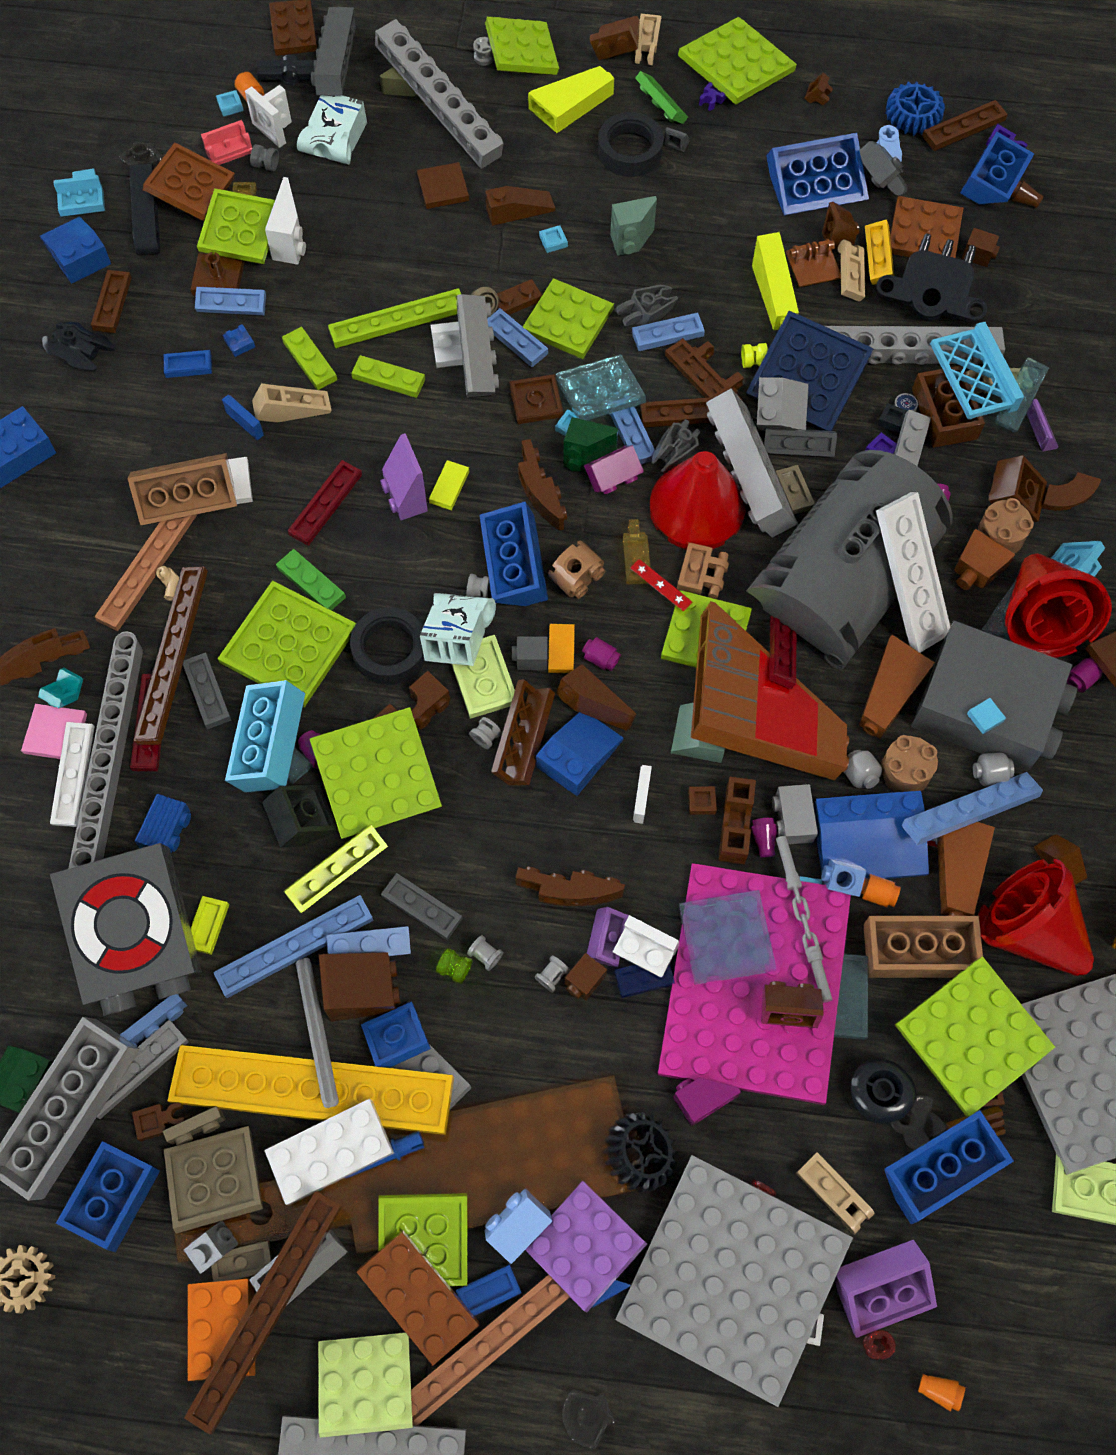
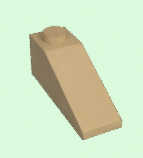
(289, 403)

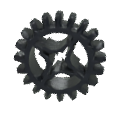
(632, 1156)

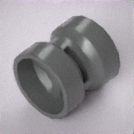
(264, 157)

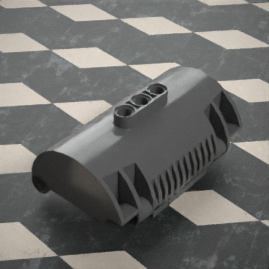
(820, 586)

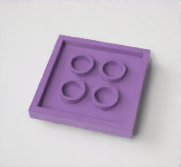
(585, 1246)

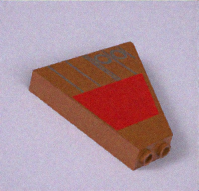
(754, 715)

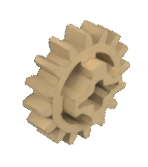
(22, 1266)

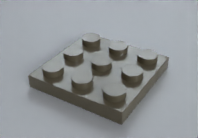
(212, 1179)

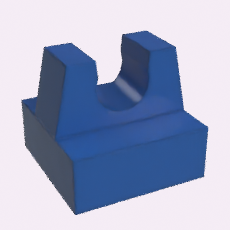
(239, 340)

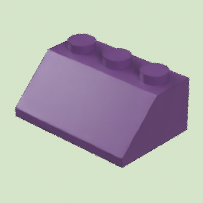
(886, 1288)

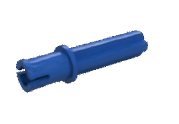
(400, 1147)

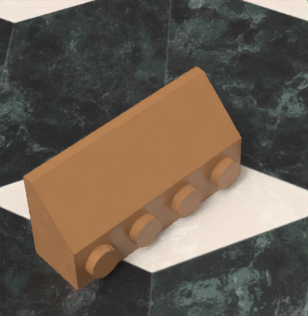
(182, 489)

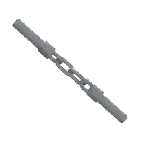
(814, 952)

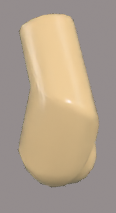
(169, 579)

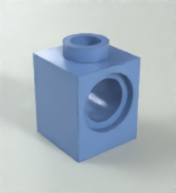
(851, 885)

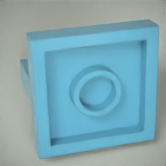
(1081, 555)

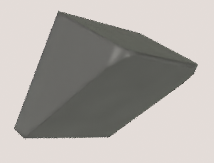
(676, 139)

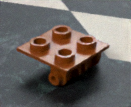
(813, 263)

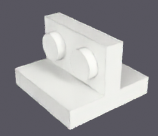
(269, 113)
(447, 344)
(646, 946)

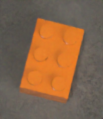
(212, 1319)

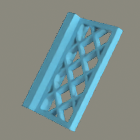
(996, 368)

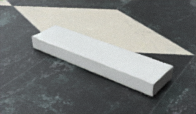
(72, 774)

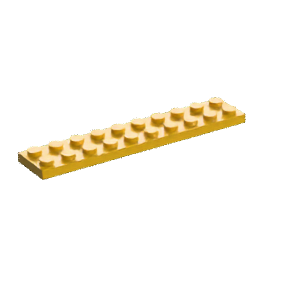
(292, 1089)

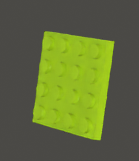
(737, 60)
(287, 641)
(375, 772)
(975, 1036)

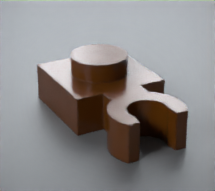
(153, 1120)

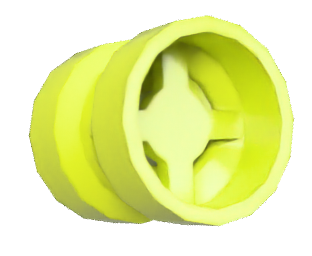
(753, 354)

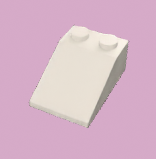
(283, 228)

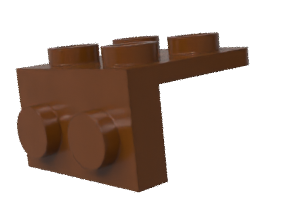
(616, 38)

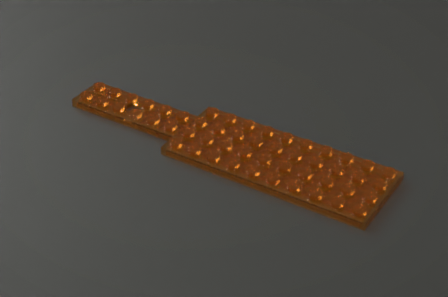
(489, 1152)

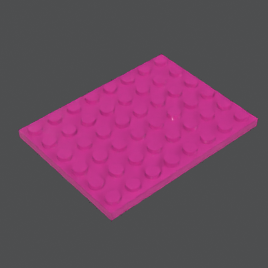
(717, 1025)

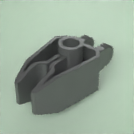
(883, 168)
(647, 305)
(676, 444)

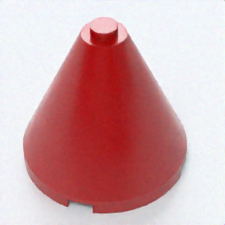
(697, 503)
(1055, 607)
(1039, 918)

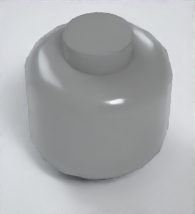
(993, 768)
(863, 769)

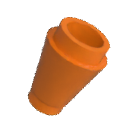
(942, 1391)

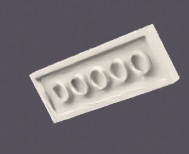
(914, 571)

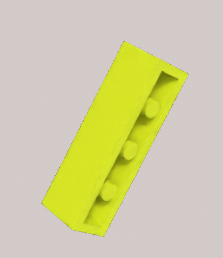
(335, 868)

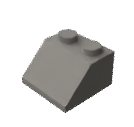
(782, 404)

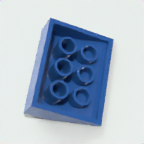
(818, 173)
(871, 834)

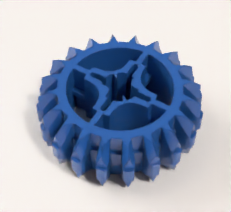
(914, 108)

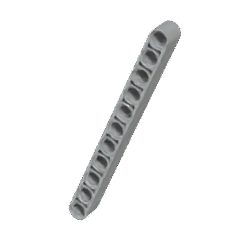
(105, 751)

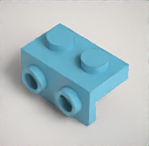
(79, 195)

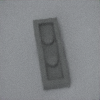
(800, 442)
(206, 691)
(421, 906)

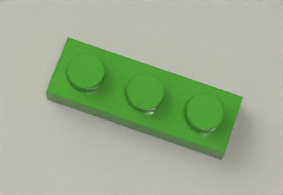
(661, 98)
(310, 580)

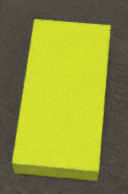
(449, 485)
(208, 923)

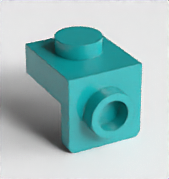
(62, 691)

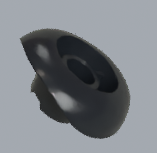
(882, 1091)

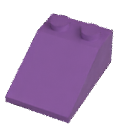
(404, 481)

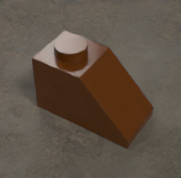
(839, 225)

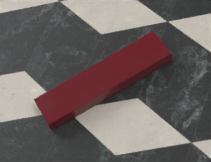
(325, 502)
(782, 654)
(144, 756)

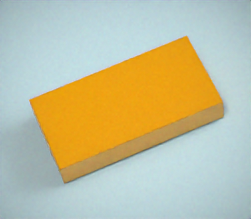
(561, 648)

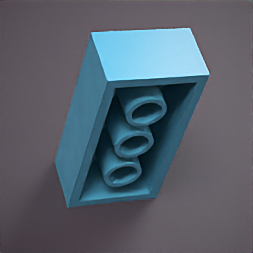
(265, 736)

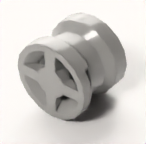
(483, 52)
(478, 586)
(485, 733)

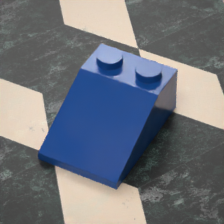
(76, 249)
(577, 752)

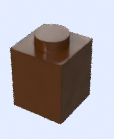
(985, 246)
(585, 977)

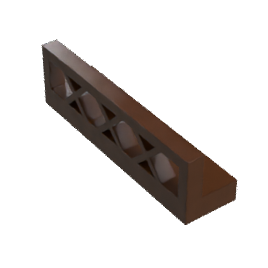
(526, 736)

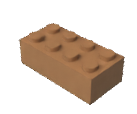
(921, 945)

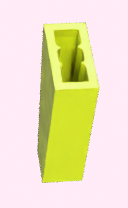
(571, 97)
(774, 278)

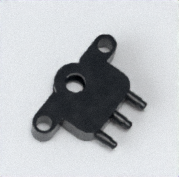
(940, 275)

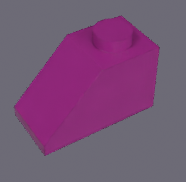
(703, 1098)

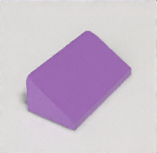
(1041, 427)
(605, 935)

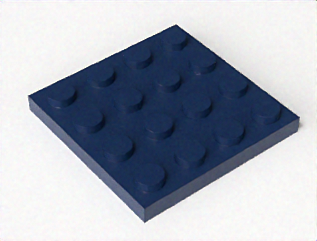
(815, 357)

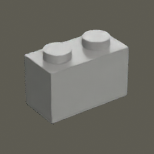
(795, 814)

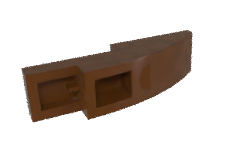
(540, 489)
(47, 646)
(581, 890)

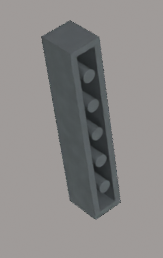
(334, 51)

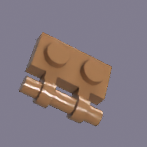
(695, 567)

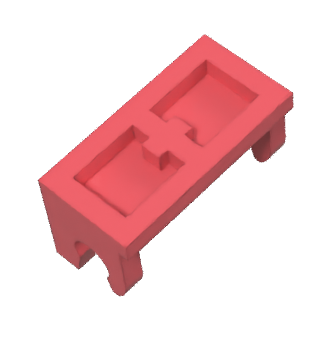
(227, 143)

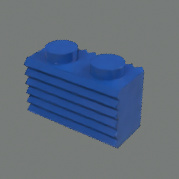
(164, 823)

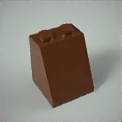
(358, 985)

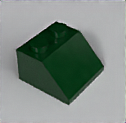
(587, 442)
(20, 1076)

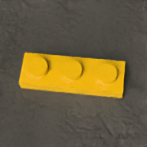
(879, 250)

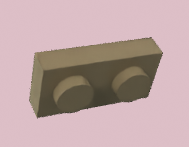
(795, 489)
(206, 1122)
(242, 1262)

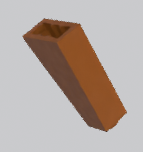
(895, 682)
(962, 867)

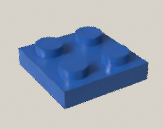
(395, 1036)

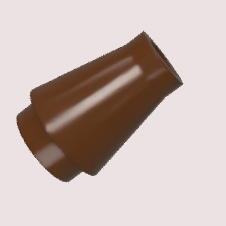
(1026, 195)

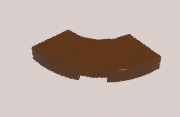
(1071, 494)

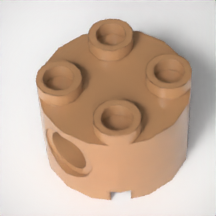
(1007, 524)
(569, 561)
(909, 764)

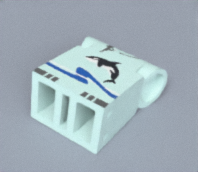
(333, 128)
(456, 628)

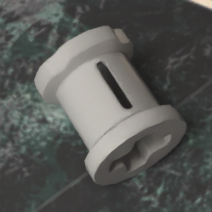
(485, 953)
(552, 973)

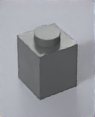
(530, 653)

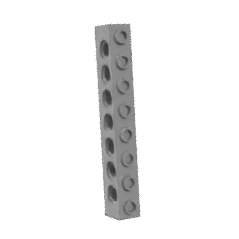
(439, 93)
(911, 343)

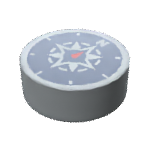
(906, 401)

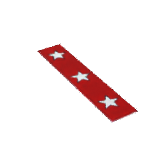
(661, 585)

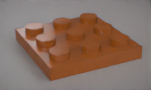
(187, 180)
(918, 217)

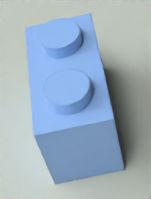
(517, 1225)

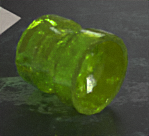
(454, 965)

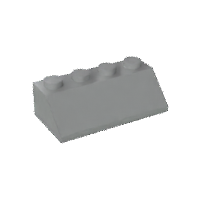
(475, 345)

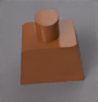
(981, 561)

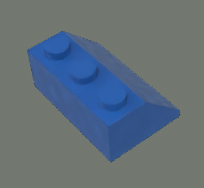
(997, 171)

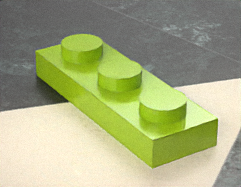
(309, 358)
(388, 376)

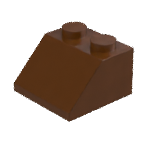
(1019, 480)
(792, 1005)

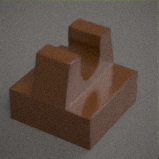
(819, 90)

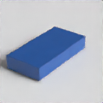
(187, 363)
(242, 417)
(489, 1291)

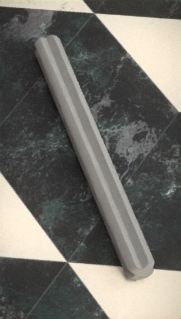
(317, 1033)

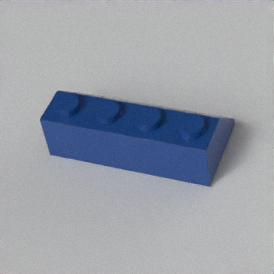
(513, 556)
(946, 1167)

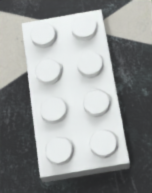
(329, 1152)

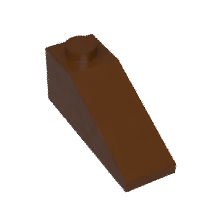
(516, 203)
(593, 698)

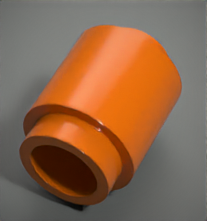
(245, 81)
(880, 891)

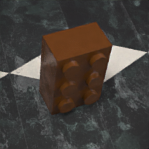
(939, 402)

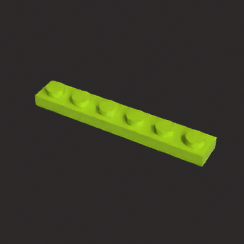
(394, 318)

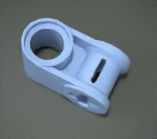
(890, 141)

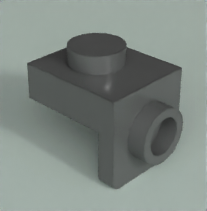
(211, 1246)

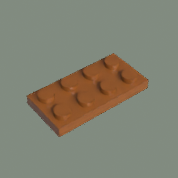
(418, 1297)

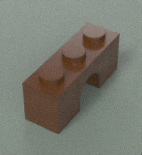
(430, 699)
(736, 820)

